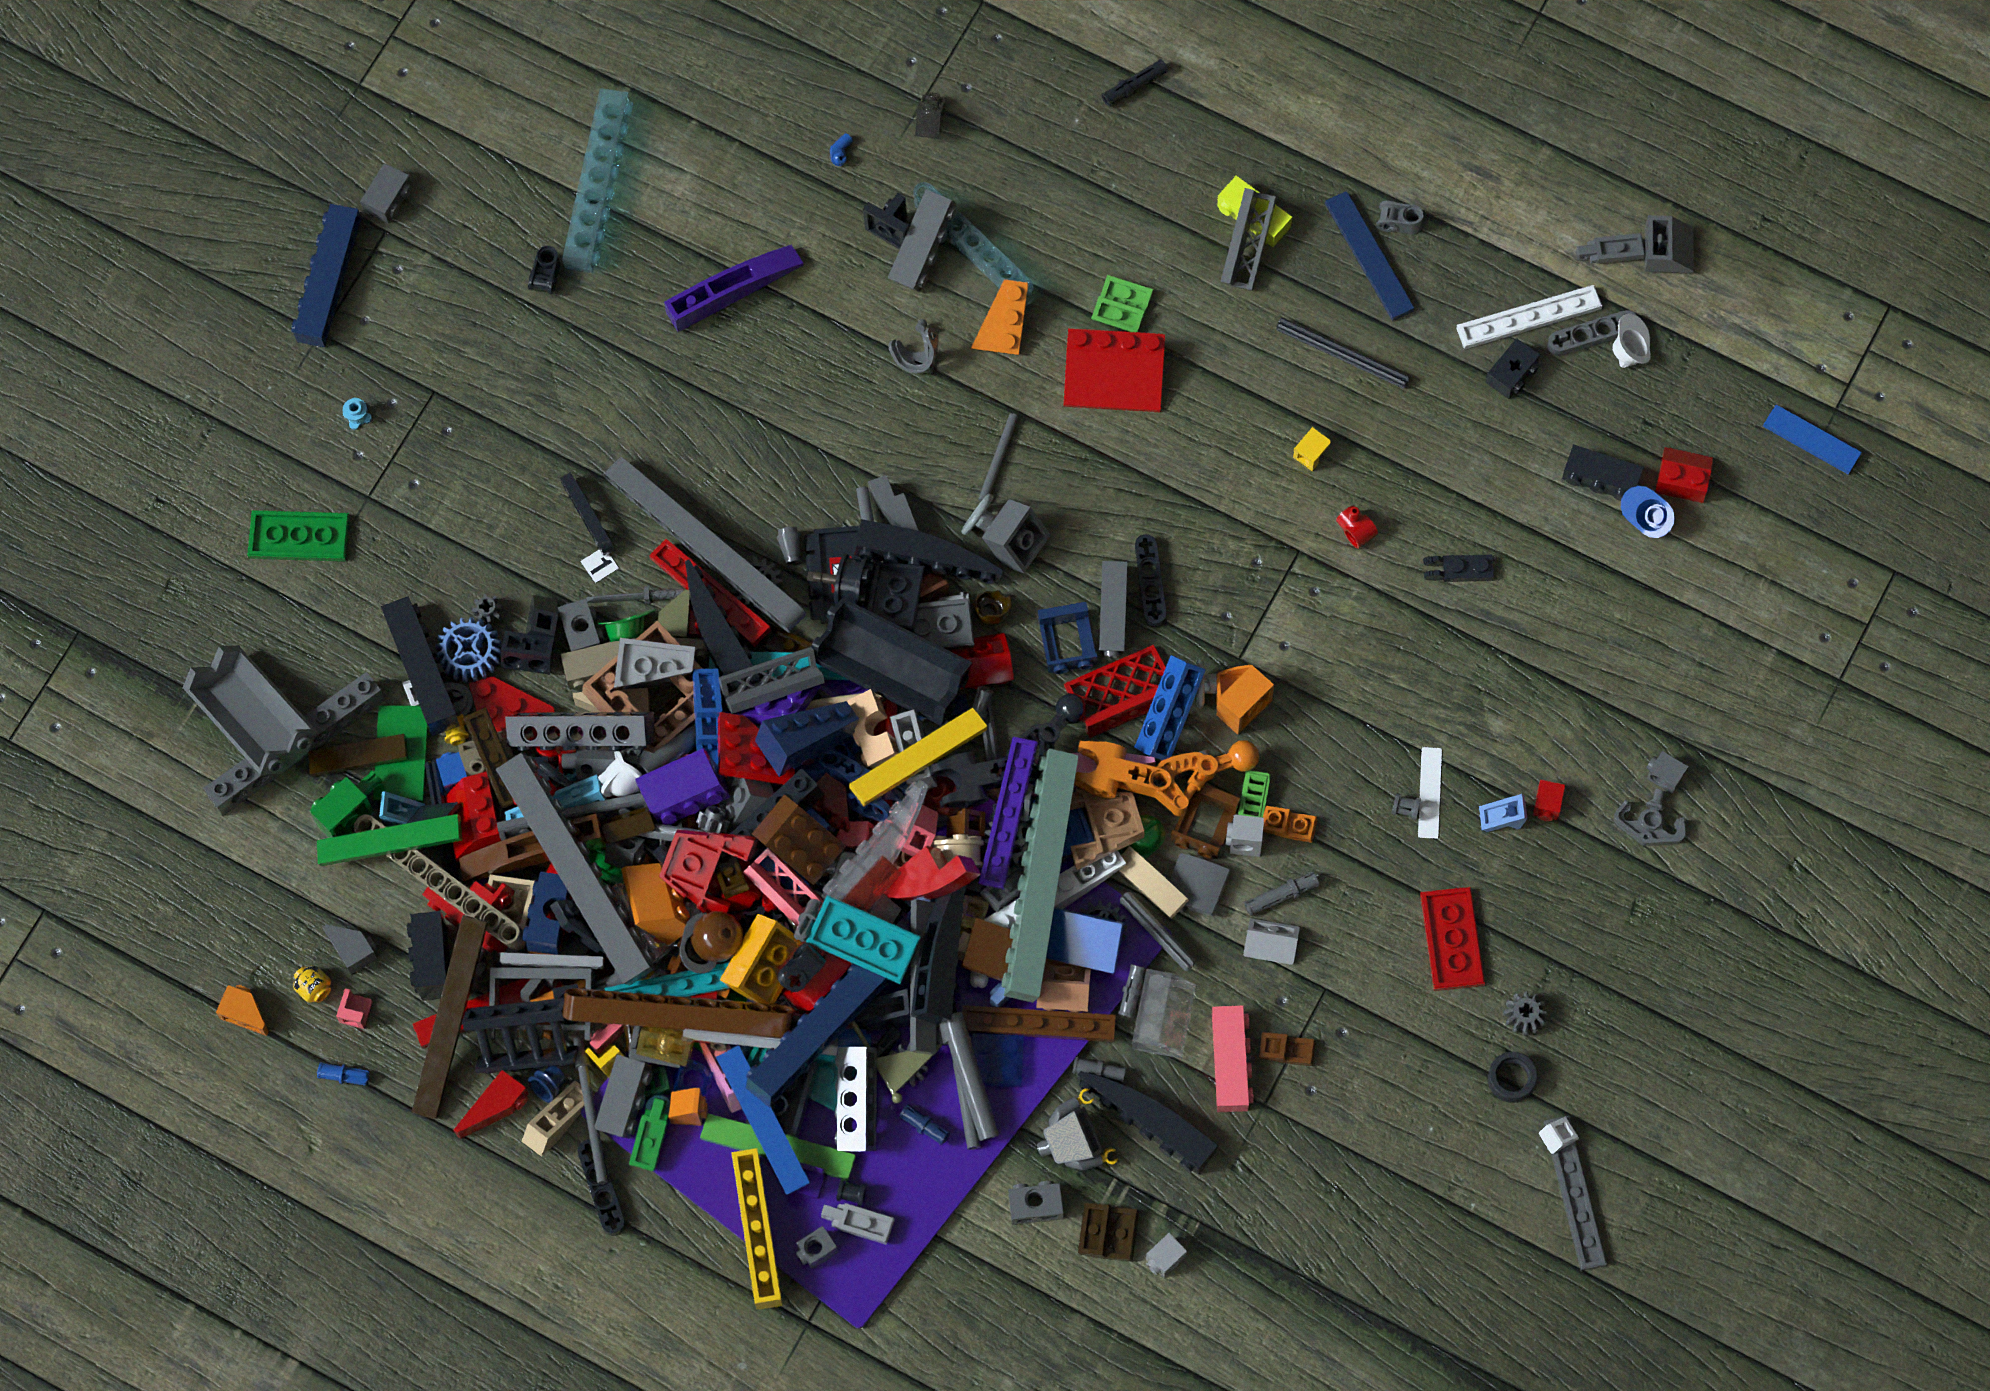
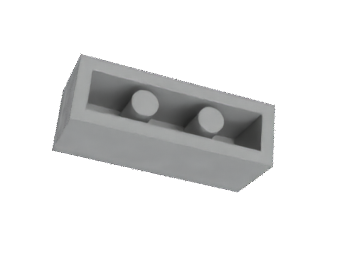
(908, 731)

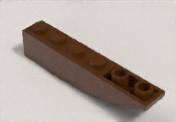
(524, 851)

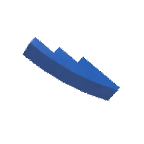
(706, 710)

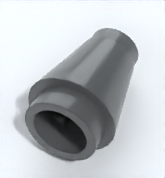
(789, 542)

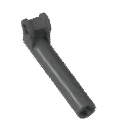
(671, 751)
(957, 1037)

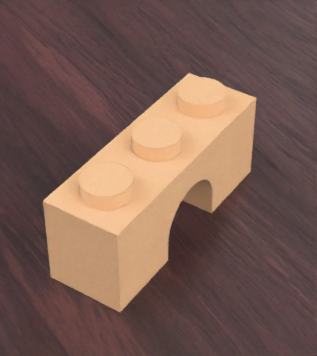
(871, 712)

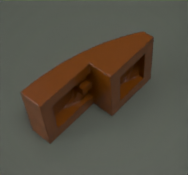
(1287, 1049)

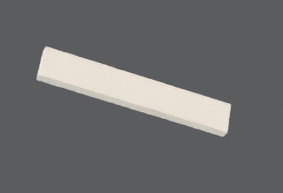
(1529, 317)

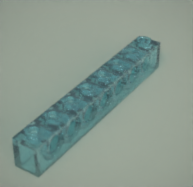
(608, 103)

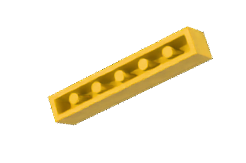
(756, 1229)

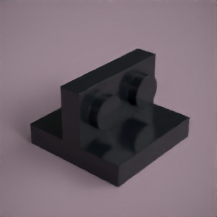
(889, 222)

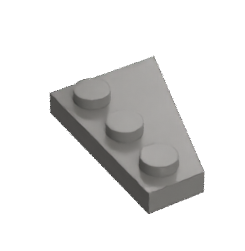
(651, 661)

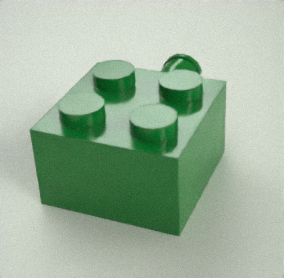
(343, 805)

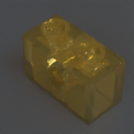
(665, 1045)

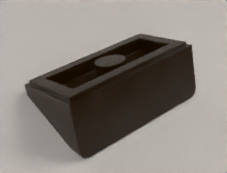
(628, 825)

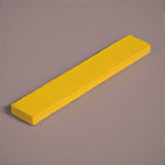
(918, 757)

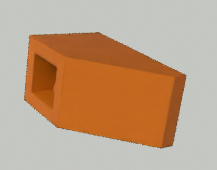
(688, 1107)

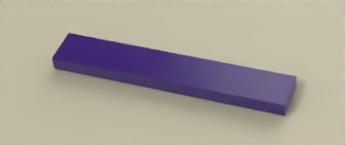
(1008, 813)

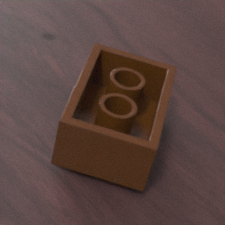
(799, 839)

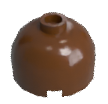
(717, 936)

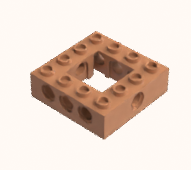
(606, 698)

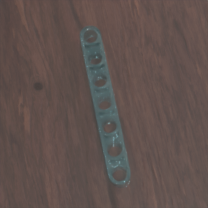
(979, 253)

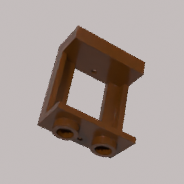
(1213, 797)

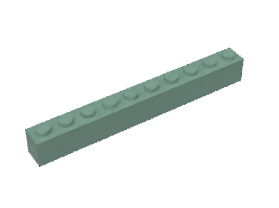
(1040, 875)

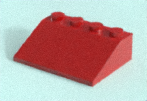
(1114, 370)

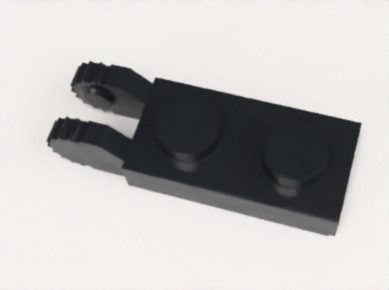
(1460, 568)

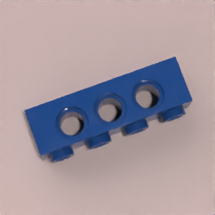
(1170, 708)

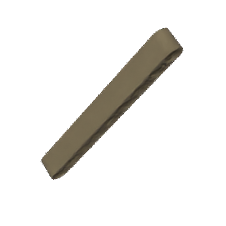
(450, 888)

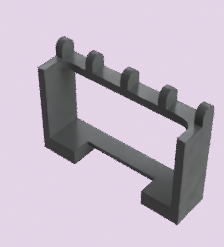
(540, 973)

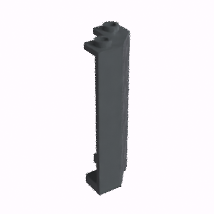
(250, 711)

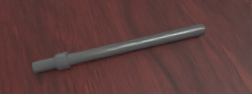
(582, 1065)

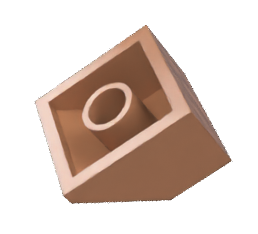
(1064, 987)

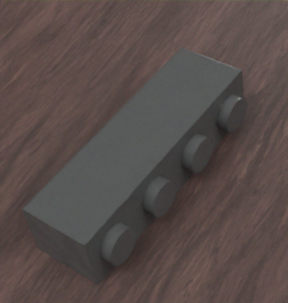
(922, 241)

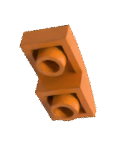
(1289, 825)

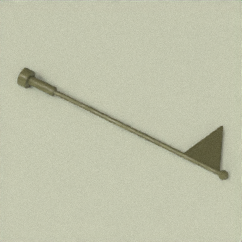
(895, 1068)

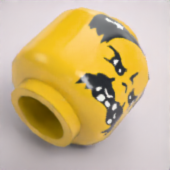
(312, 984)

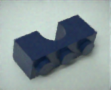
(542, 933)

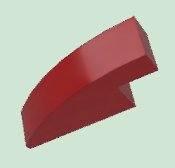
(931, 876)

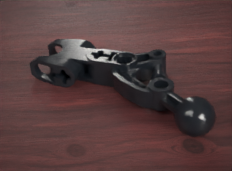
(975, 778)

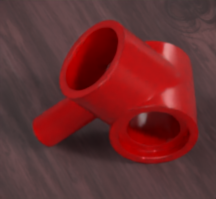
(1356, 526)

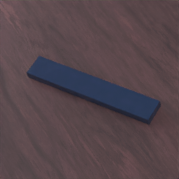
(1369, 256)

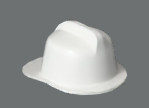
(1633, 341)

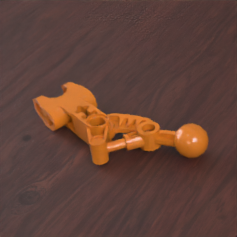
(1116, 772)

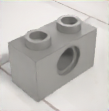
(1245, 835)

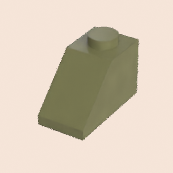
(676, 616)

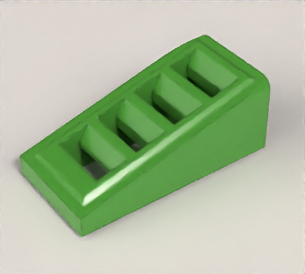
(1258, 777)

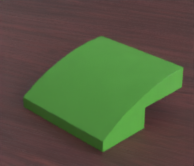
(1122, 304)

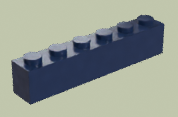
(327, 275)

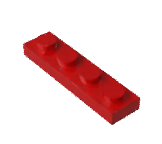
(454, 916)

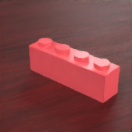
(1230, 1058)

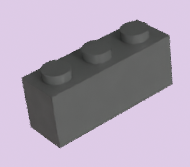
(624, 1097)

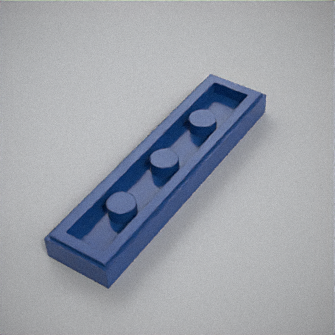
(1812, 439)

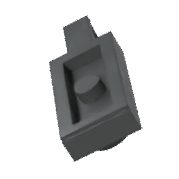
(1612, 249)

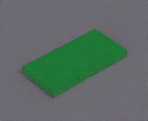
(298, 535)
(407, 776)

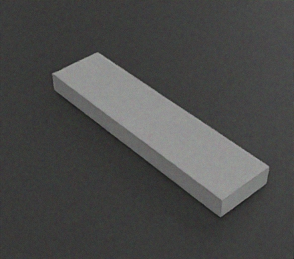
(558, 961)

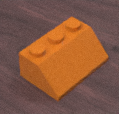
(655, 903)

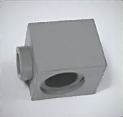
(1165, 1256)

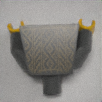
(1073, 1138)

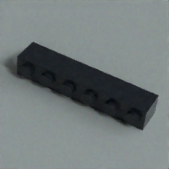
(420, 665)

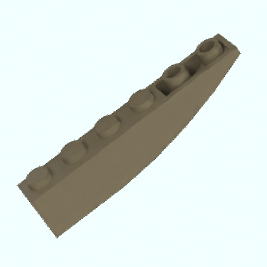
(586, 662)

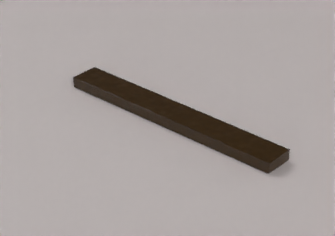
(449, 1017)

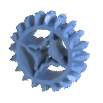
(479, 635)

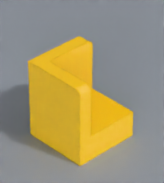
(1311, 448)
(606, 1058)

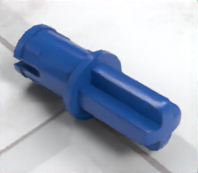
(342, 1074)

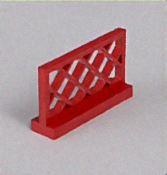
(1126, 709)

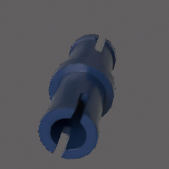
(924, 1124)

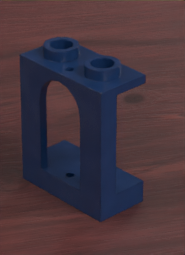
(1065, 614)

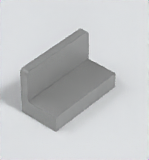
(1271, 941)

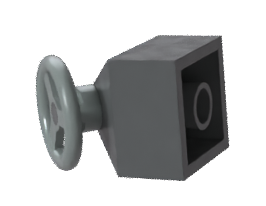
(1012, 534)

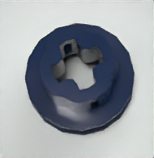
(547, 1083)

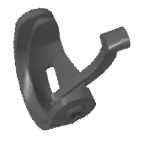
(906, 359)

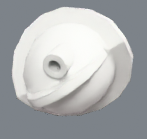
(619, 778)

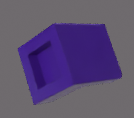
(816, 1178)

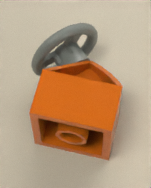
(1239, 692)

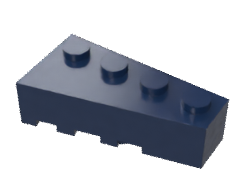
(805, 734)

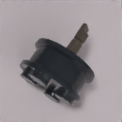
(851, 580)

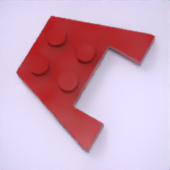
(693, 863)

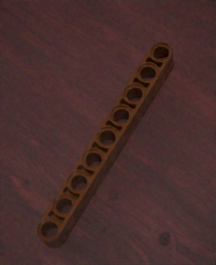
(677, 1012)

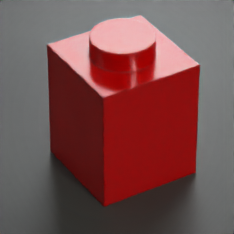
(1548, 800)

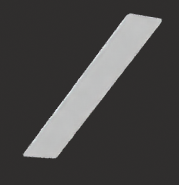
(1429, 792)

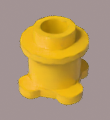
(457, 735)

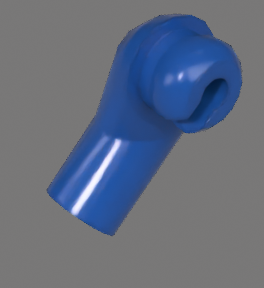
(837, 150)

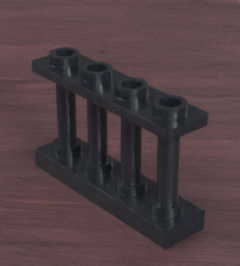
(520, 1014)

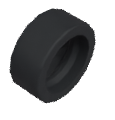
(1526, 1063)

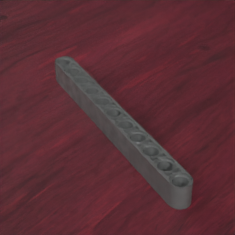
(705, 544)

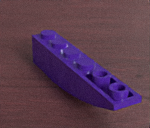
(730, 286)

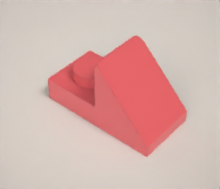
(605, 1036)

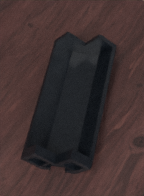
(891, 661)

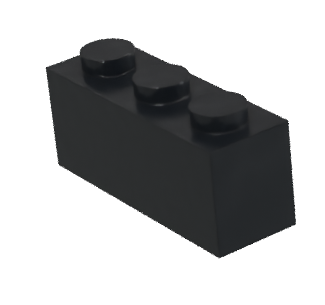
(1600, 472)

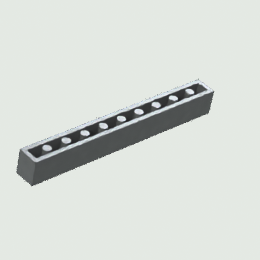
(576, 869)

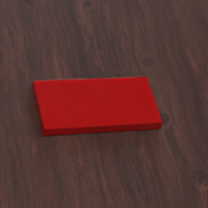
(1452, 939)

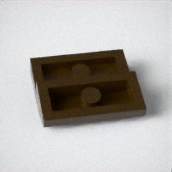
(1108, 1232)

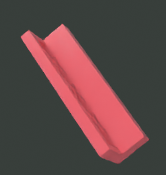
(774, 891)

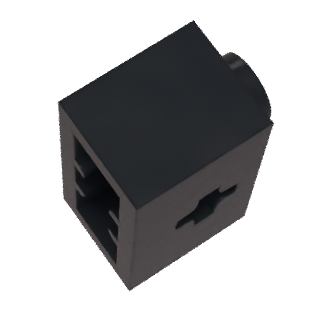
(1517, 357)

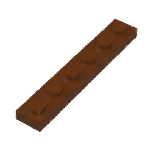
(1039, 1023)

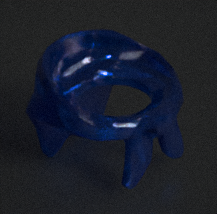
(677, 1079)

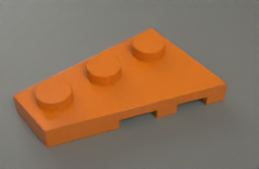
(1005, 320)

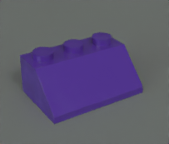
(683, 787)

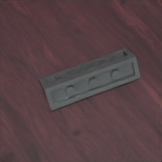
(1239, 239)
(773, 688)

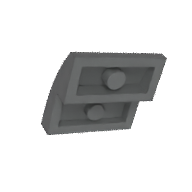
(1200, 883)

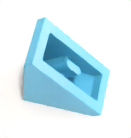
(397, 809)

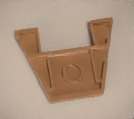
(1113, 825)

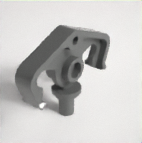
(1648, 827)

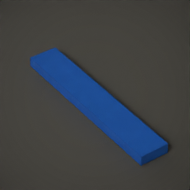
(763, 1123)

